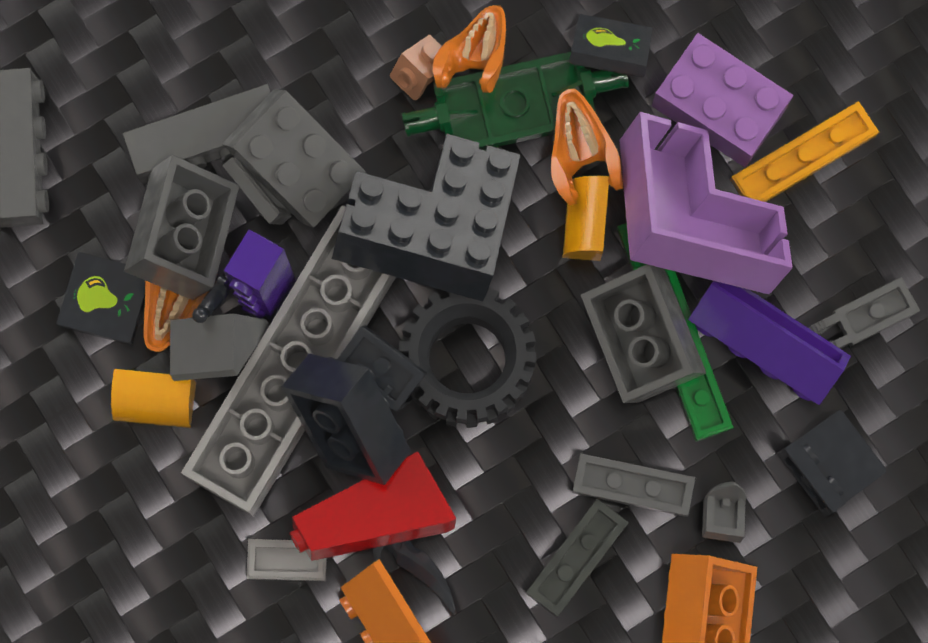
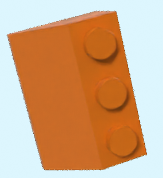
(709, 600)
(381, 608)

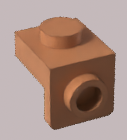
(415, 67)

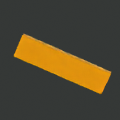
(805, 154)

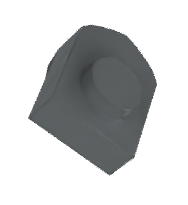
(724, 513)

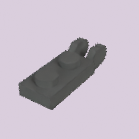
(870, 314)

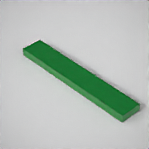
(701, 395)

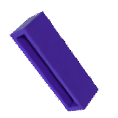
(260, 276)
(770, 340)

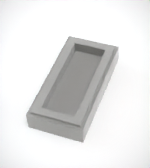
(282, 562)

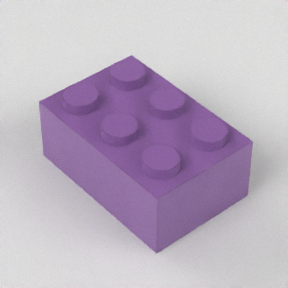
(722, 96)

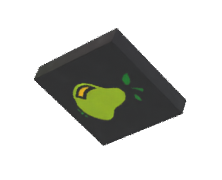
(611, 45)
(102, 300)

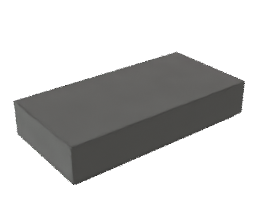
(262, 199)

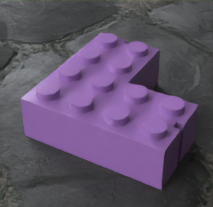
(685, 222)

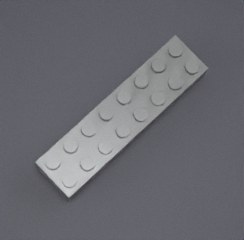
(256, 421)

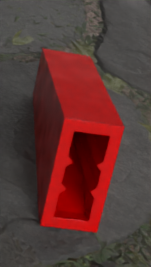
(375, 514)

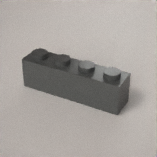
(192, 134)
(20, 149)

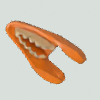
(476, 47)
(579, 142)
(159, 309)

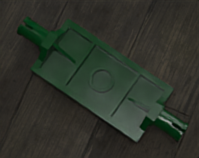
(519, 106)

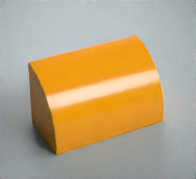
(586, 219)
(152, 398)

